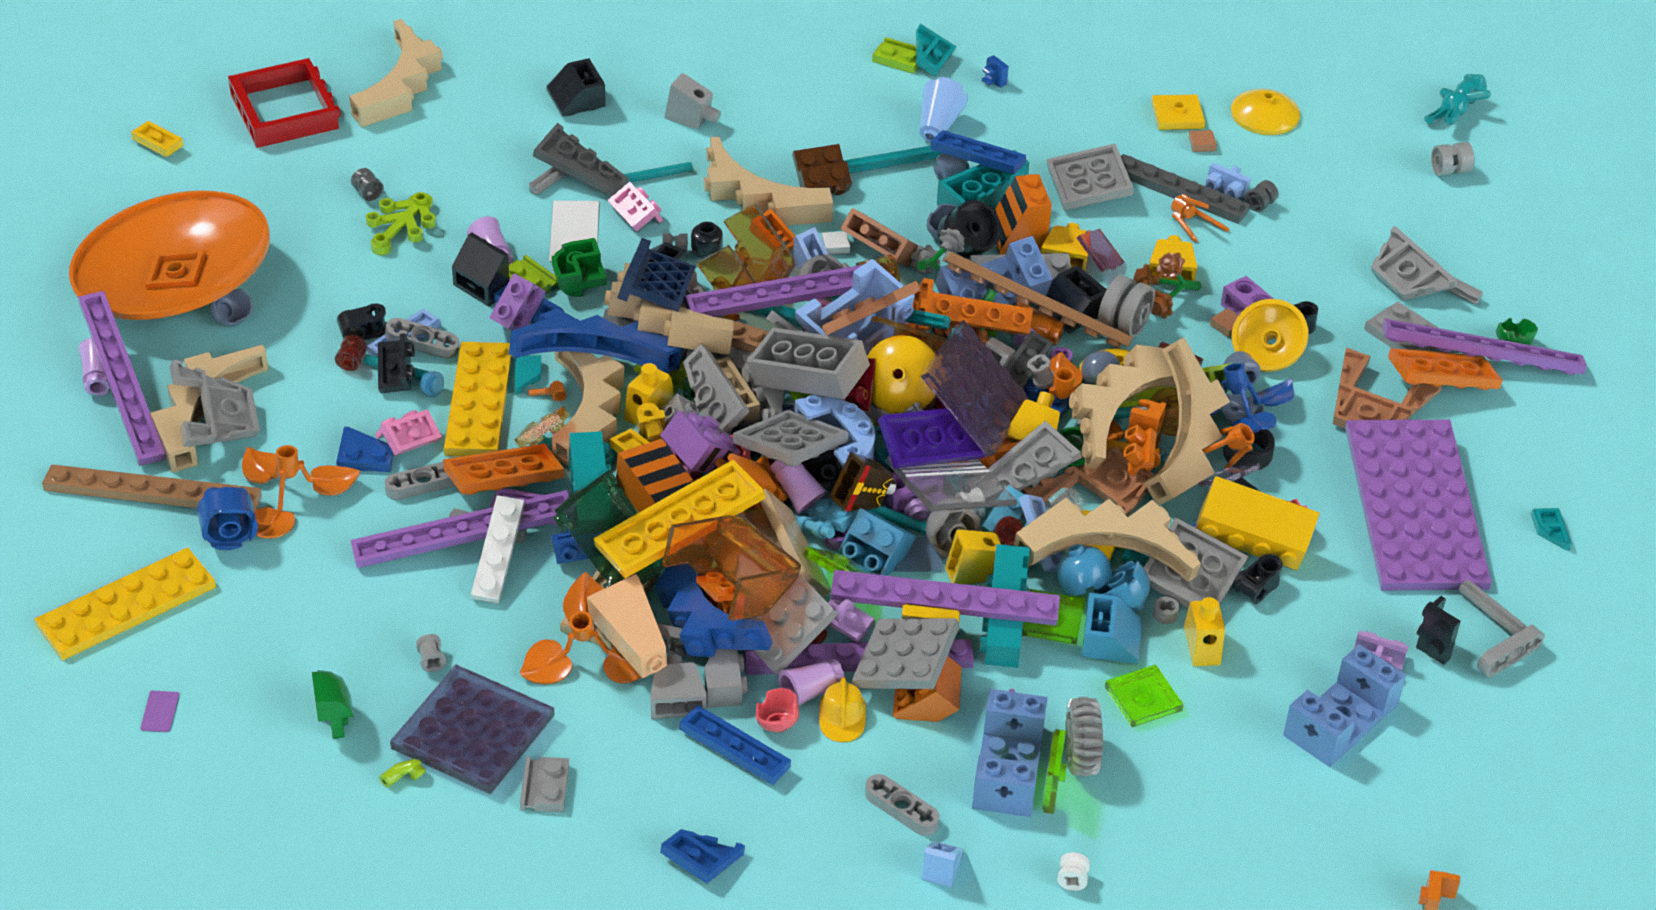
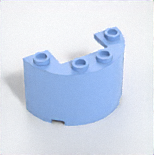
(867, 282)
(843, 416)

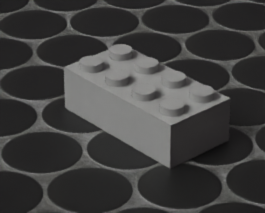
(808, 363)

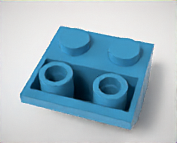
(875, 543)
(1111, 630)

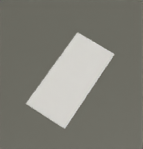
(573, 222)

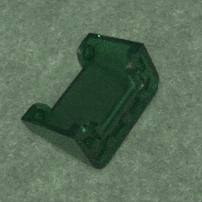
(593, 511)

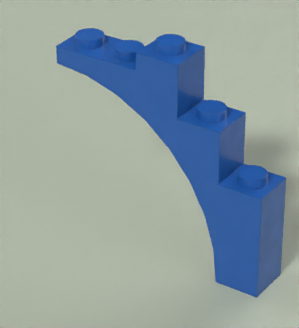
(562, 332)
(703, 624)

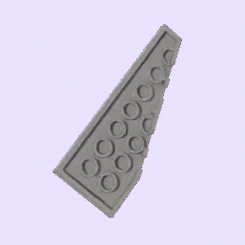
(793, 622)

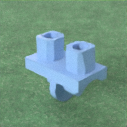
(1228, 181)

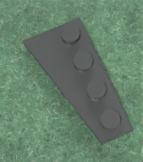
(572, 158)

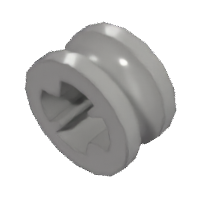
(1166, 610)

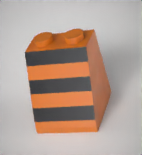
(1024, 212)
(650, 474)

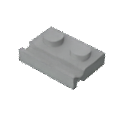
(545, 784)

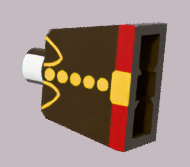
(862, 484)

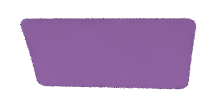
(159, 711)

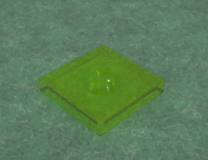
(829, 560)
(1067, 625)
(1144, 695)
(1056, 771)

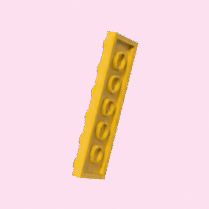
(478, 399)
(645, 535)
(124, 603)

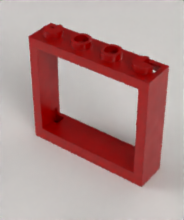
(288, 127)

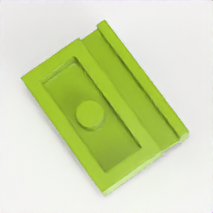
(896, 55)
(533, 272)

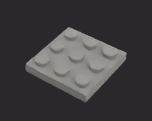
(1089, 177)
(790, 438)
(1216, 573)
(906, 653)

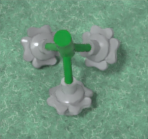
(927, 258)

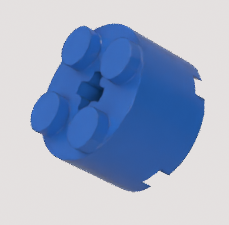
(227, 517)

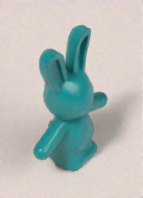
(1456, 102)

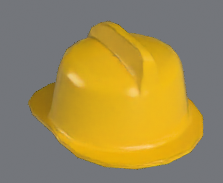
(842, 712)

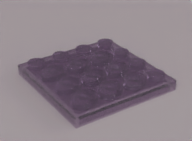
(974, 388)
(472, 728)

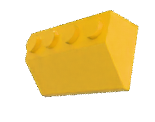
(1257, 522)

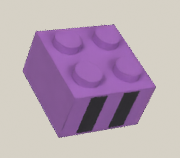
(698, 441)

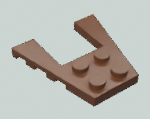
(867, 308)
(1359, 404)
(1107, 481)

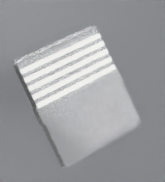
(955, 486)

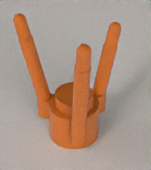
(1185, 208)
(1238, 437)

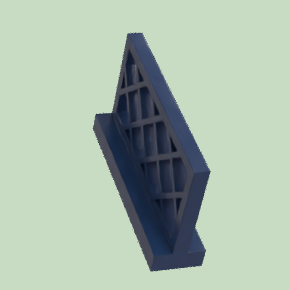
(641, 271)

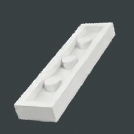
(497, 549)

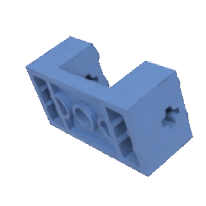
(1020, 264)
(1348, 710)
(1009, 753)

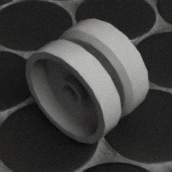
(1127, 305)

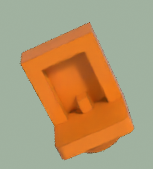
(1437, 886)

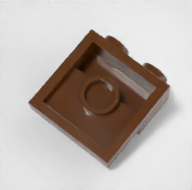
(822, 168)

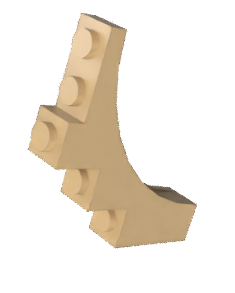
(396, 90)
(792, 204)
(683, 328)
(599, 384)
(187, 402)
(1096, 404)
(1196, 428)
(1108, 526)

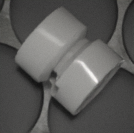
(1454, 158)

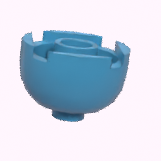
(1083, 568)
(1130, 584)

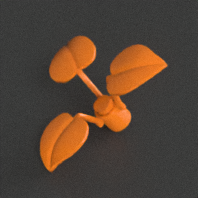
(1066, 380)
(263, 466)
(548, 662)

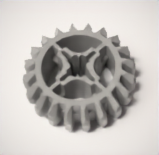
(1083, 736)

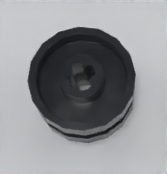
(977, 225)

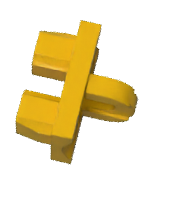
(650, 426)

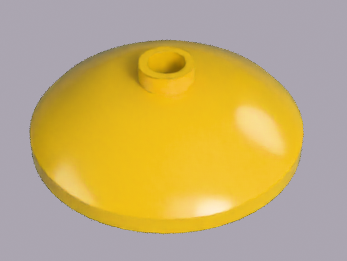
(1265, 111)
(1267, 321)
(912, 358)

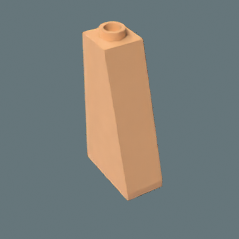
(629, 624)

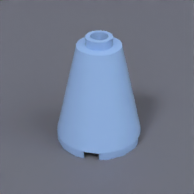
(941, 106)

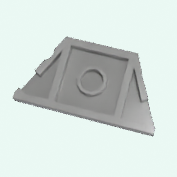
(1409, 269)

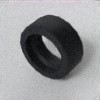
(1263, 439)

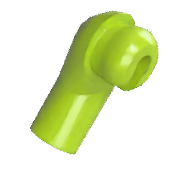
(400, 769)

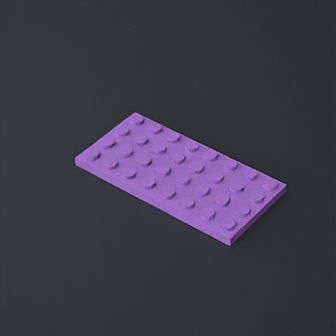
(1416, 505)

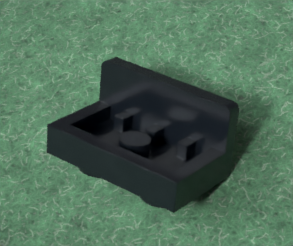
(395, 365)
(1437, 631)

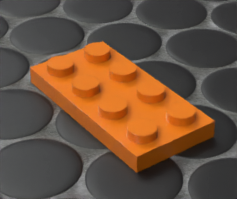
(1444, 369)
(503, 469)

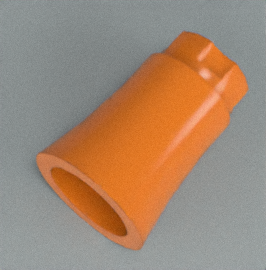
(1045, 325)

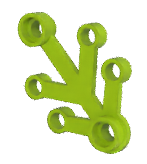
(417, 203)

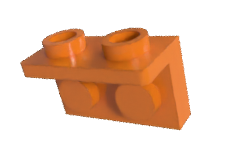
(718, 589)

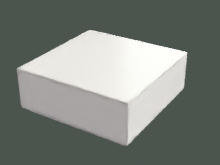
(836, 242)

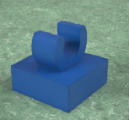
(995, 72)

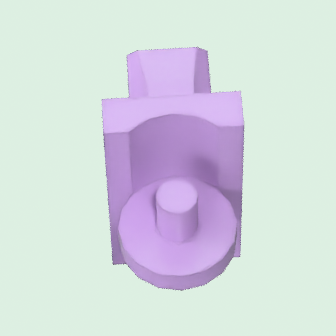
(851, 620)
(1390, 651)

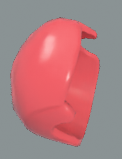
(778, 710)

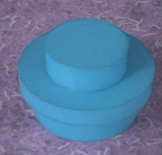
(432, 383)

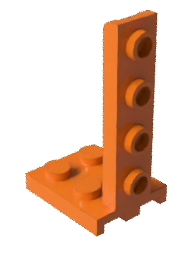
(973, 311)

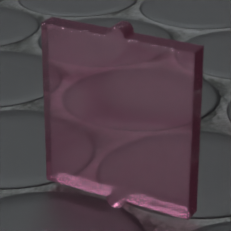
(1100, 250)

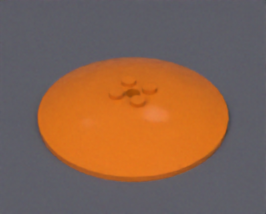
(171, 253)

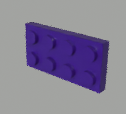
(926, 439)

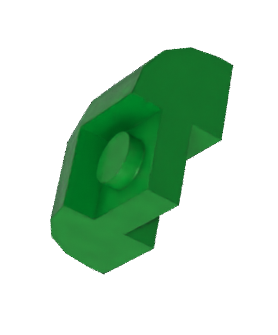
(578, 267)
(332, 701)

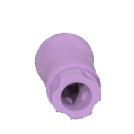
(490, 230)
(93, 373)
(799, 485)
(811, 680)

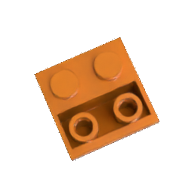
(931, 703)

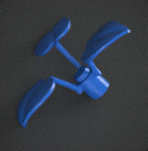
(1238, 380)

